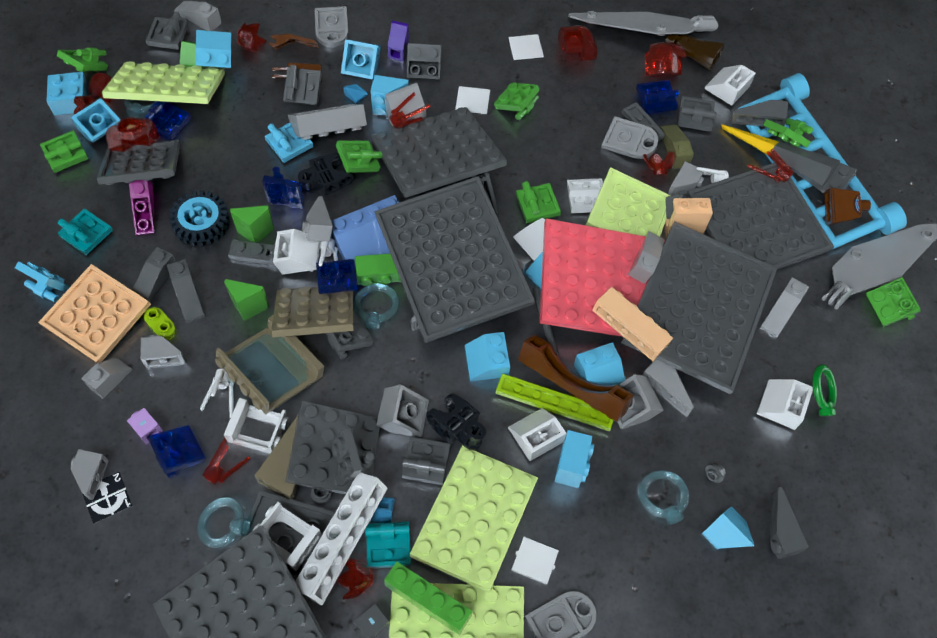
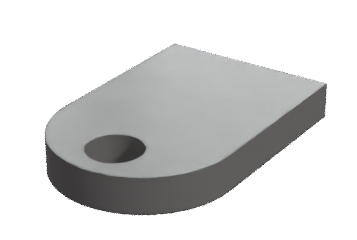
(331, 23)
(629, 138)
(561, 619)

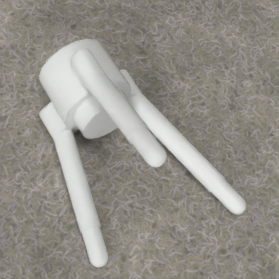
(716, 175)
(326, 250)
(220, 381)

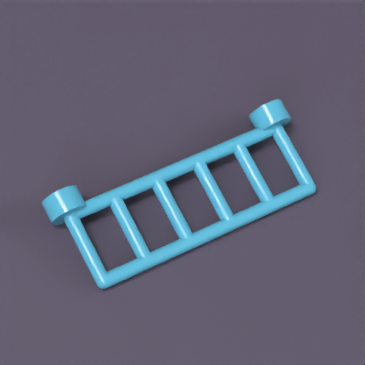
(886, 218)

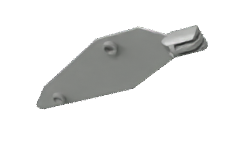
(649, 22)
(879, 261)

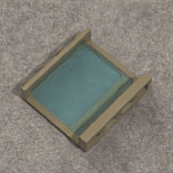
(270, 368)

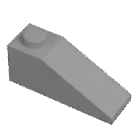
(200, 13)
(318, 223)
(647, 258)
(784, 307)
(667, 383)

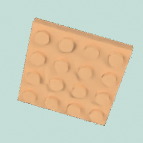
(95, 313)

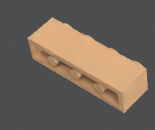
(632, 323)

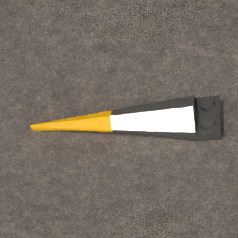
(815, 168)

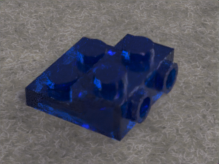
(336, 276)

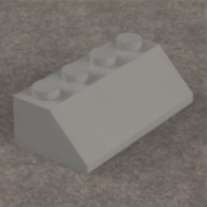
(327, 120)

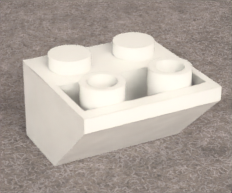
(731, 83)
(294, 252)
(785, 401)
(538, 433)

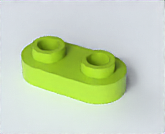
(159, 322)

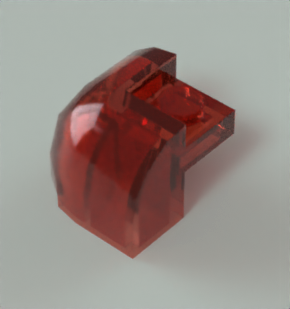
(579, 40)
(664, 59)
(130, 132)

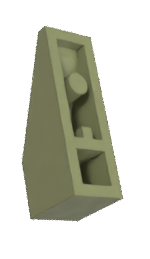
(677, 142)

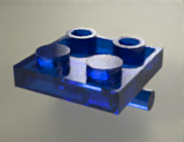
(657, 96)
(168, 119)
(282, 190)
(176, 450)

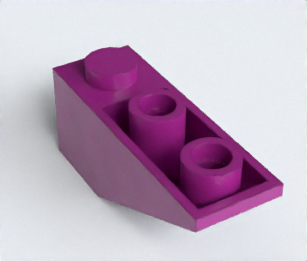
(143, 206)

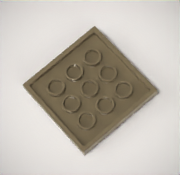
(308, 312)

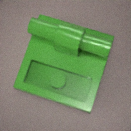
(84, 59)
(518, 98)
(792, 134)
(63, 151)
(358, 156)
(537, 202)
(893, 302)

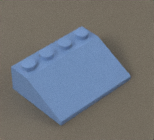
(359, 231)

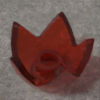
(248, 37)
(97, 85)
(658, 165)
(356, 579)

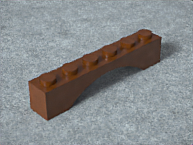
(608, 399)

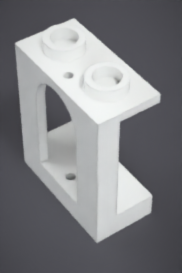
(237, 421)
(310, 533)

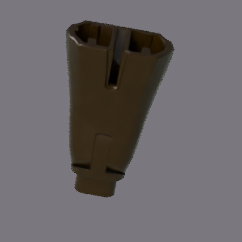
(699, 50)

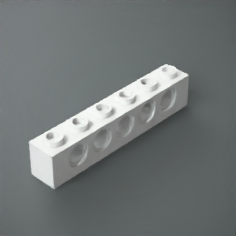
(340, 538)

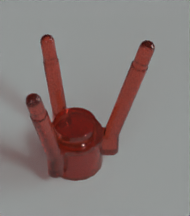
(399, 119)
(783, 173)
(213, 472)

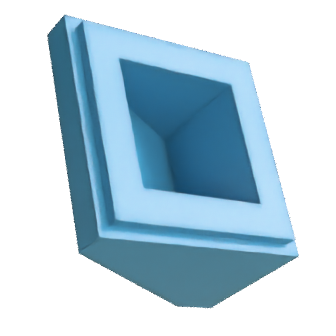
(384, 511)

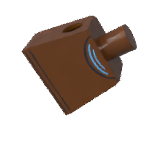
(843, 205)

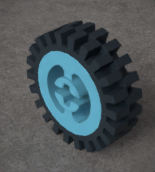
(196, 209)

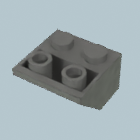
(424, 61)

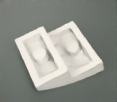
(583, 194)
(532, 238)

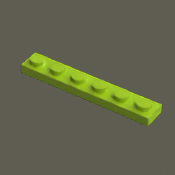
(552, 401)

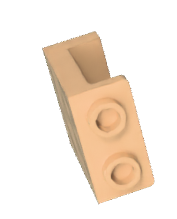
(690, 212)

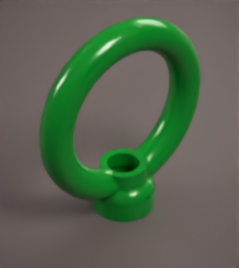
(825, 409)

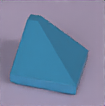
(354, 92)

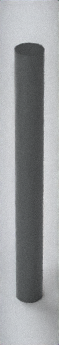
(547, 328)

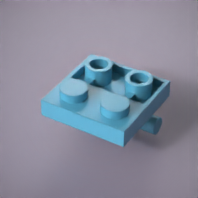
(286, 143)
(45, 281)

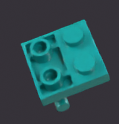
(84, 231)
(388, 544)

